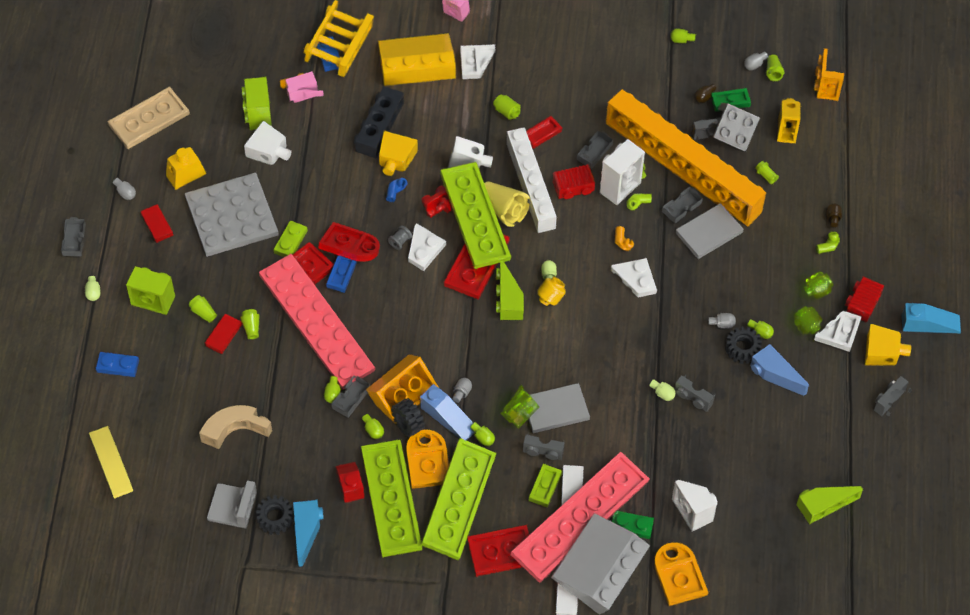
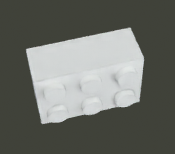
(622, 171)

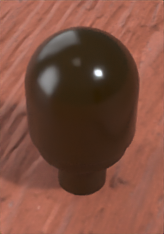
(704, 93)
(834, 214)

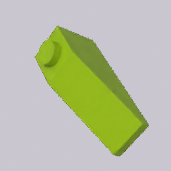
(825, 500)

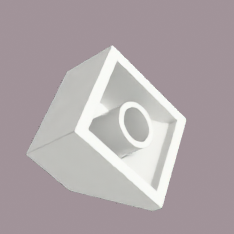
(694, 503)

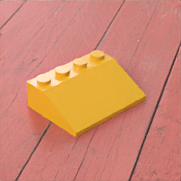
(417, 59)

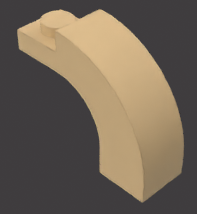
(232, 419)

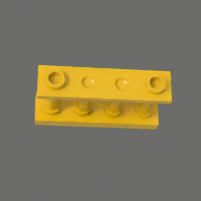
(350, 51)

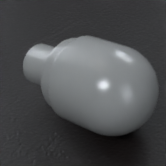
(755, 60)
(125, 189)
(723, 320)
(462, 389)

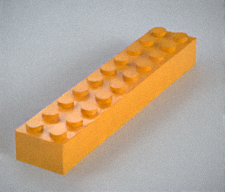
(685, 157)

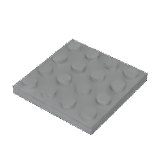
(231, 214)

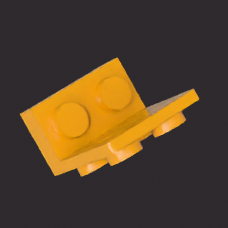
(828, 83)

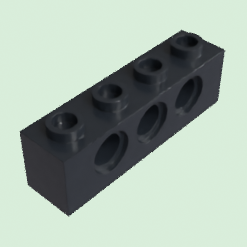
(386, 109)

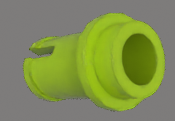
(763, 169)

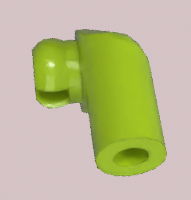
(637, 199)
(830, 245)

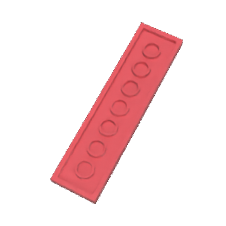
(316, 320)
(600, 495)

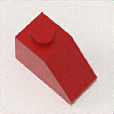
(350, 482)

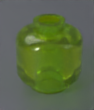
(818, 285)
(808, 320)

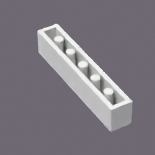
(531, 180)

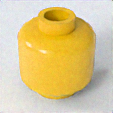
(551, 291)

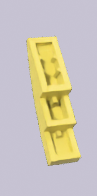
(111, 462)

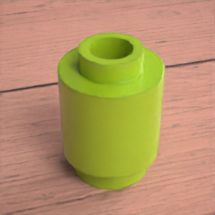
(507, 107)

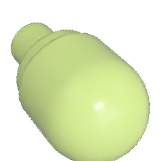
(548, 269)
(92, 289)
(663, 390)

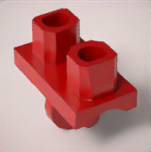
(437, 202)

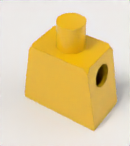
(788, 113)
(396, 152)
(183, 167)
(884, 346)

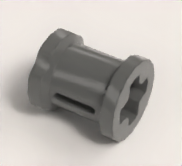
(401, 236)

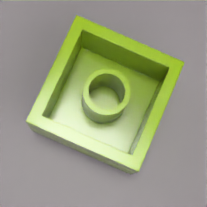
(256, 102)
(150, 290)

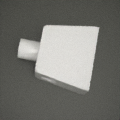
(267, 145)
(467, 152)

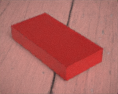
(543, 131)
(156, 223)
(223, 333)

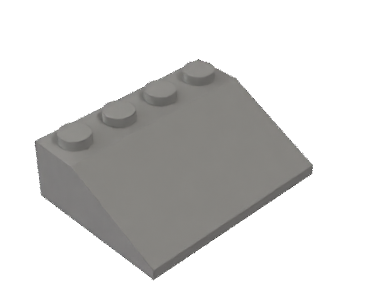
(600, 563)

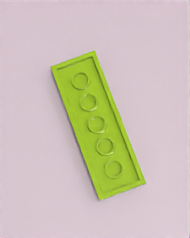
(475, 215)
(391, 498)
(458, 499)

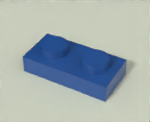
(328, 66)
(341, 274)
(117, 364)

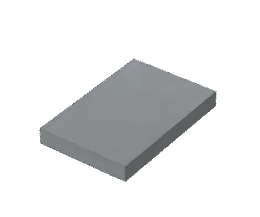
(709, 231)
(559, 408)

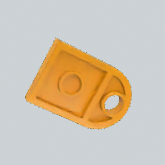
(427, 461)
(679, 575)

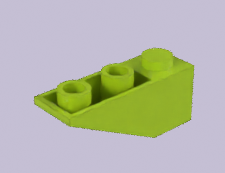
(511, 297)

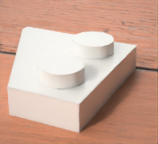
(475, 60)
(424, 247)
(636, 276)
(840, 331)

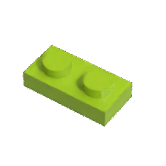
(290, 239)
(545, 485)

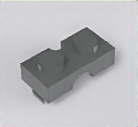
(704, 128)
(598, 146)
(677, 209)
(72, 243)
(894, 391)
(354, 394)
(701, 399)
(553, 450)

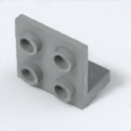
(735, 126)
(232, 504)

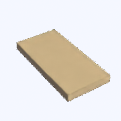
(148, 117)

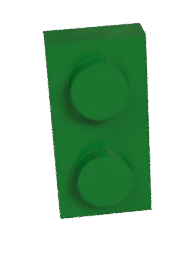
(737, 98)
(635, 523)

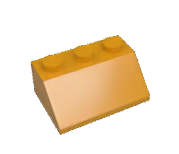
(405, 380)

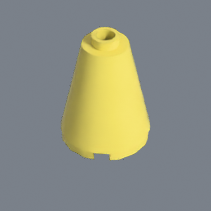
(508, 203)

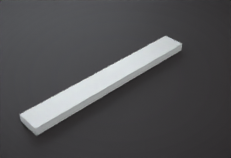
(571, 484)

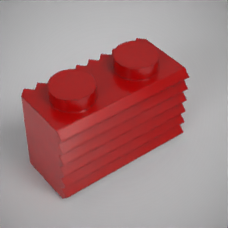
(573, 182)
(865, 298)

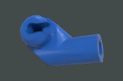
(395, 187)

